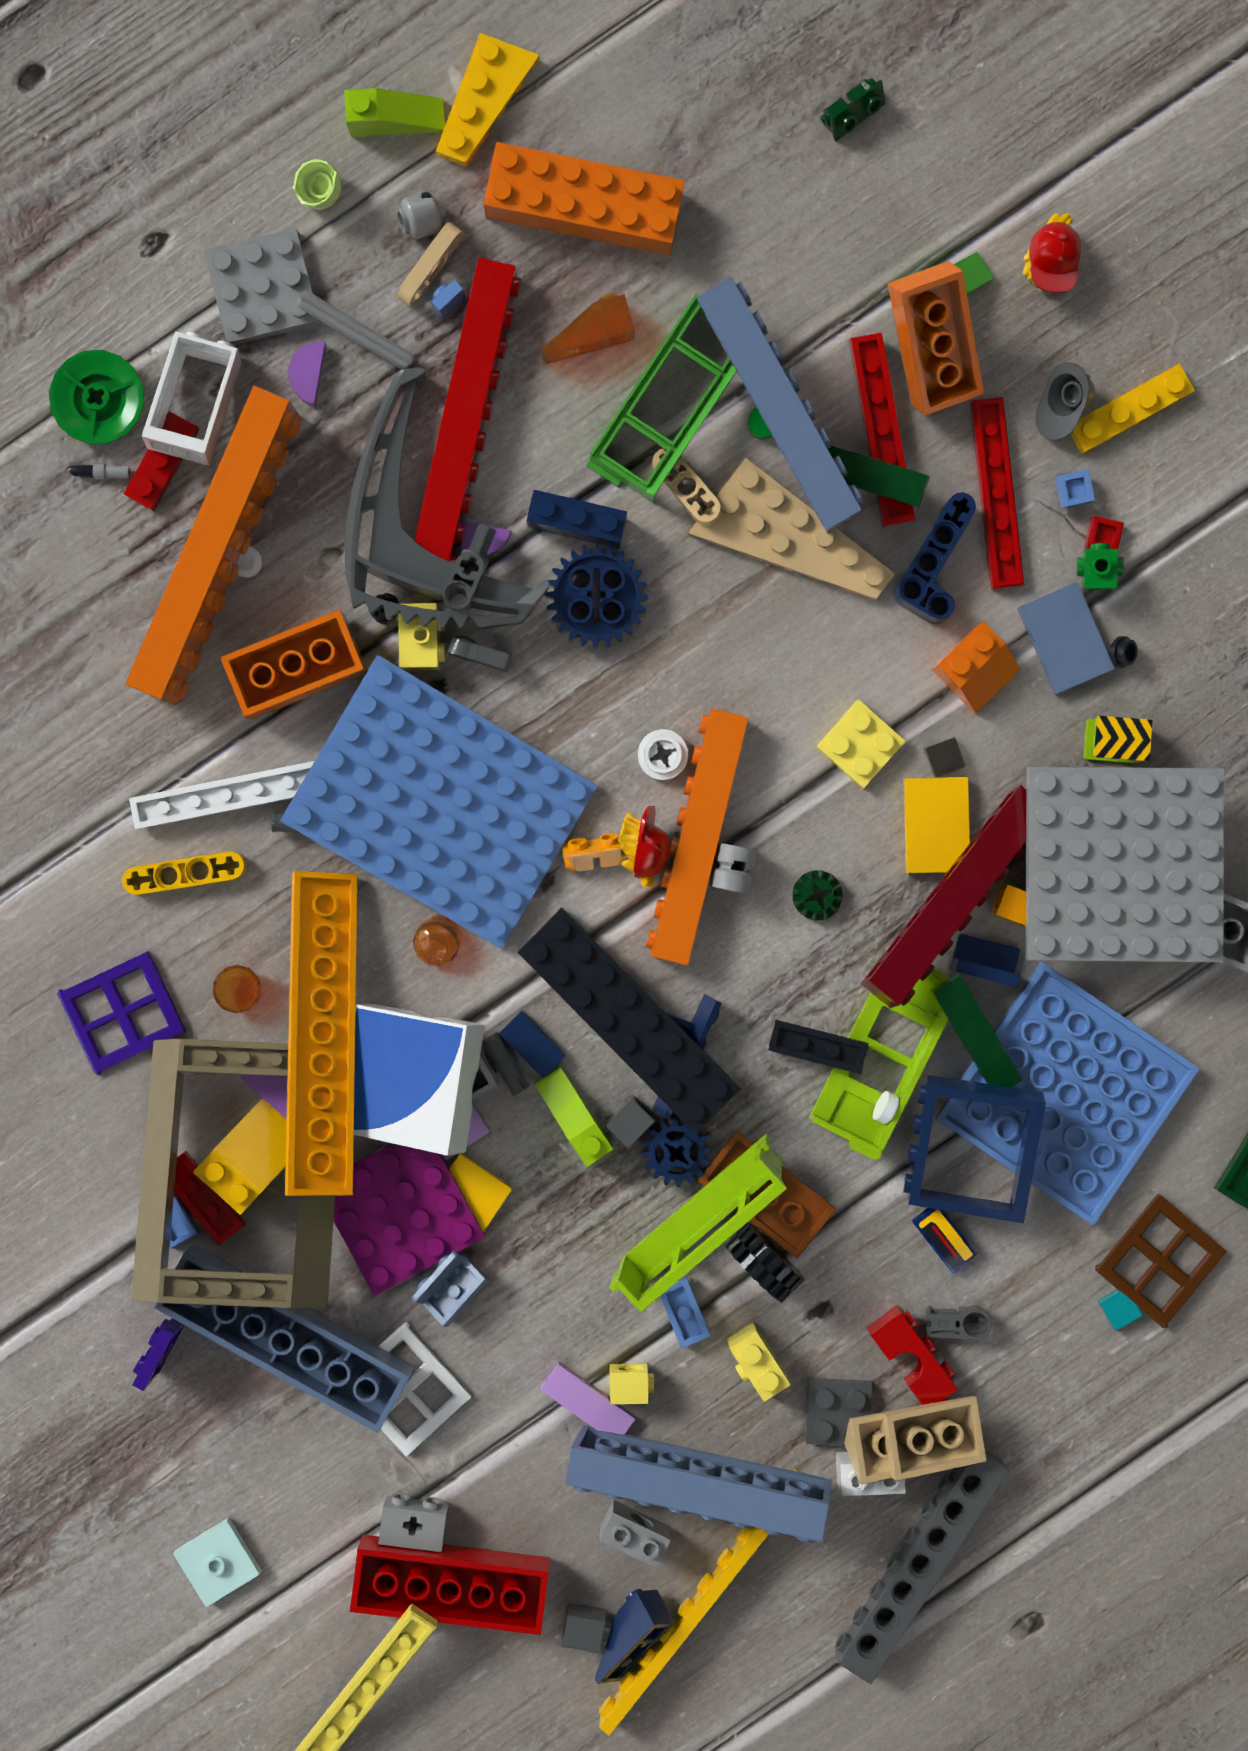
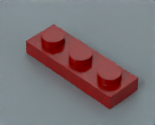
(158, 468)
(208, 1207)

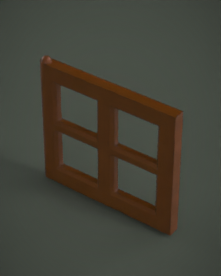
(1160, 1260)

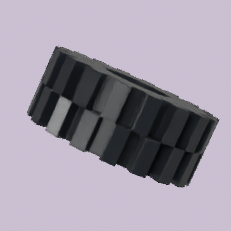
(764, 1262)

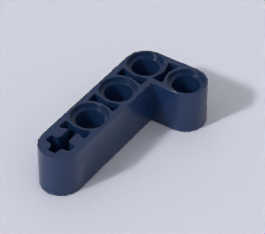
(938, 554)

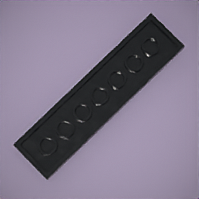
(629, 1020)

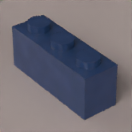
(576, 519)

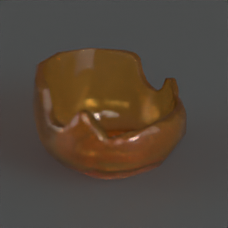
(437, 941)
(236, 988)

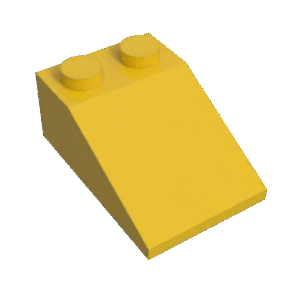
(247, 1157)

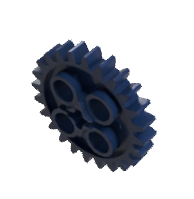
(625, 596)

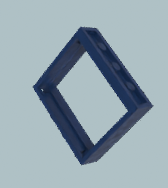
(985, 1093)

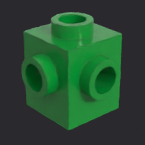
(1092, 578)

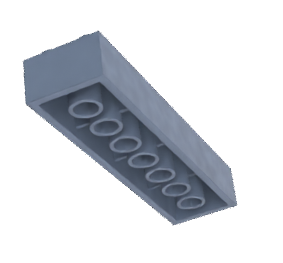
(779, 405)
(299, 1349)
(700, 1483)

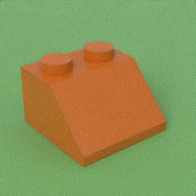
(977, 667)

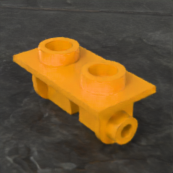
(579, 852)

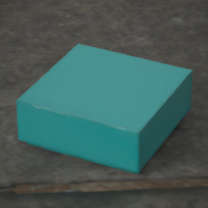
(1119, 1309)

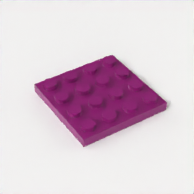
(403, 1215)

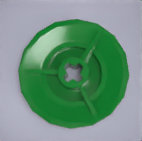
(74, 403)

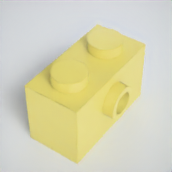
(420, 645)
(757, 1362)

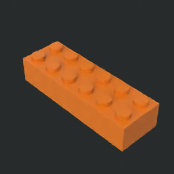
(583, 198)

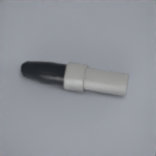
(100, 471)

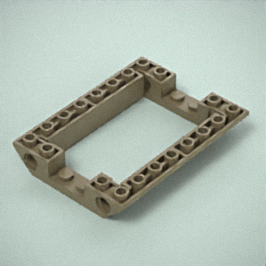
(315, 1217)

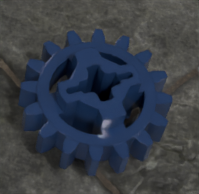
(666, 1162)

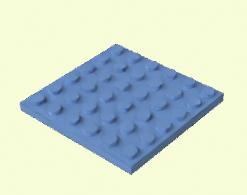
(1101, 1087)

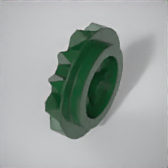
(804, 888)

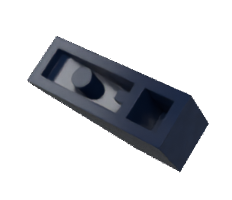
(634, 1631)

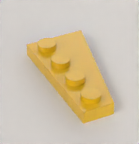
(488, 85)

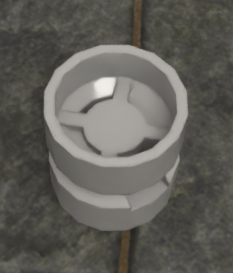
(730, 879)

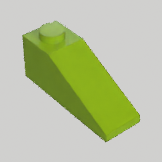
(392, 113)
(574, 1116)

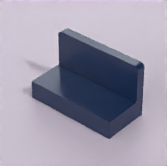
(985, 960)

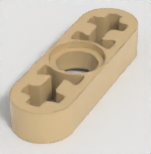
(430, 264)
(707, 498)

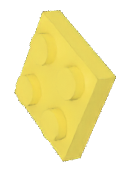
(860, 744)

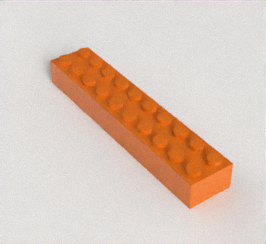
(214, 546)

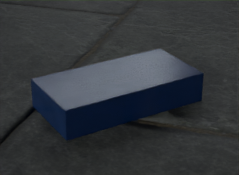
(532, 1044)

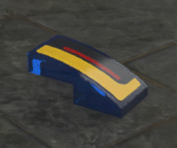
(944, 1238)

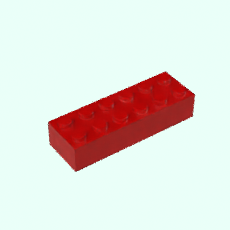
(452, 1585)

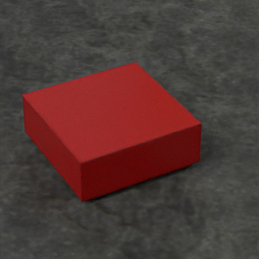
(1104, 531)

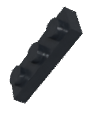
(818, 1046)

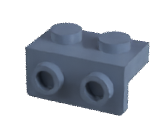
(450, 1287)

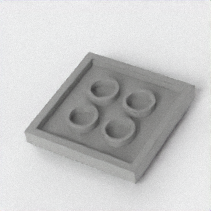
(260, 286)

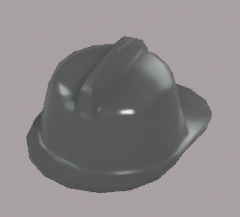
(1064, 400)

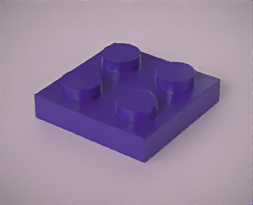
(162, 1343)

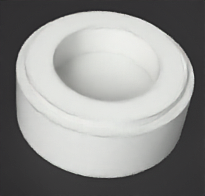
(249, 563)
(886, 1107)

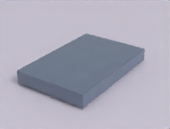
(1065, 638)

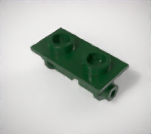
(864, 101)

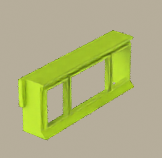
(694, 1219)

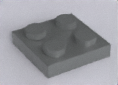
(830, 1407)

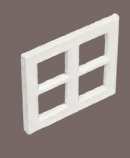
(430, 1365)

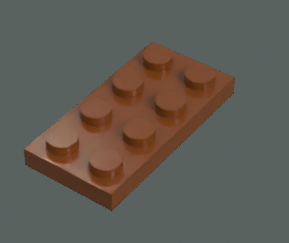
(790, 1218)

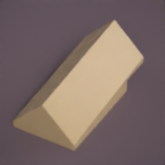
(915, 1440)

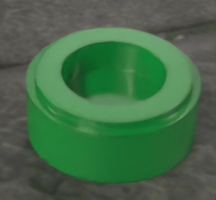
(757, 426)

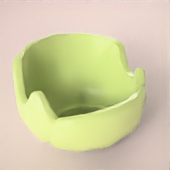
(317, 184)

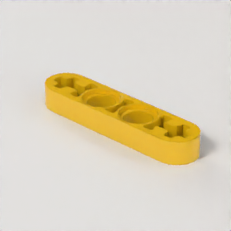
(184, 873)

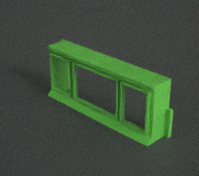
(617, 473)

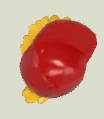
(1054, 256)
(644, 846)

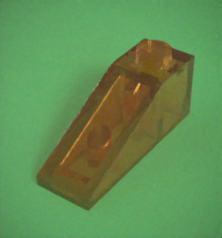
(598, 327)

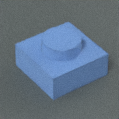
(447, 298)
(1074, 489)

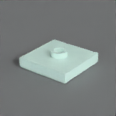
(217, 1562)

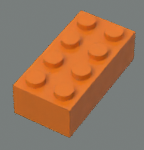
(936, 337)
(294, 665)

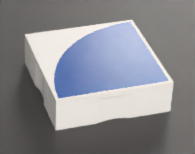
(414, 1078)

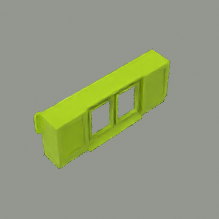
(847, 1104)

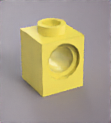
(630, 1383)

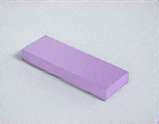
(586, 1401)

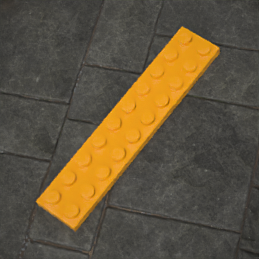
(321, 1035)

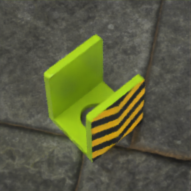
(1118, 739)

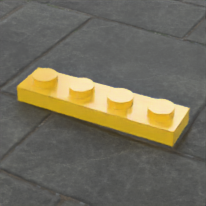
(1131, 408)

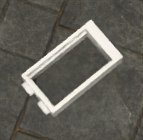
(175, 443)

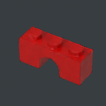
(895, 1335)

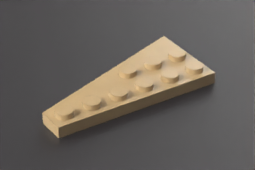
(783, 531)

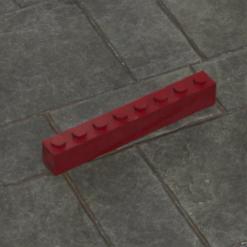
(951, 903)

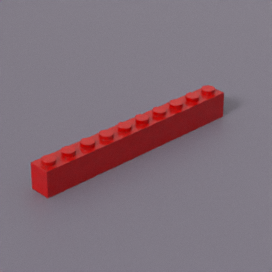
(467, 408)

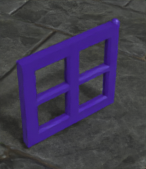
(121, 1012)

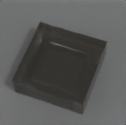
(944, 757)

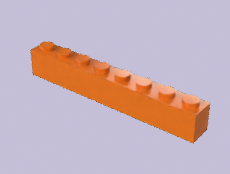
(698, 837)

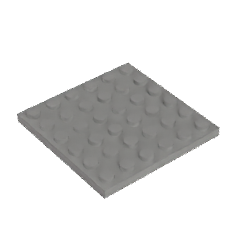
(1124, 864)

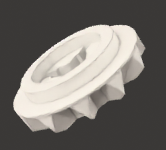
(668, 740)

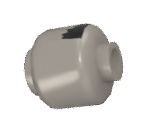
(421, 215)

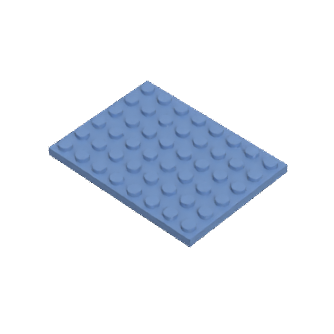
(438, 802)

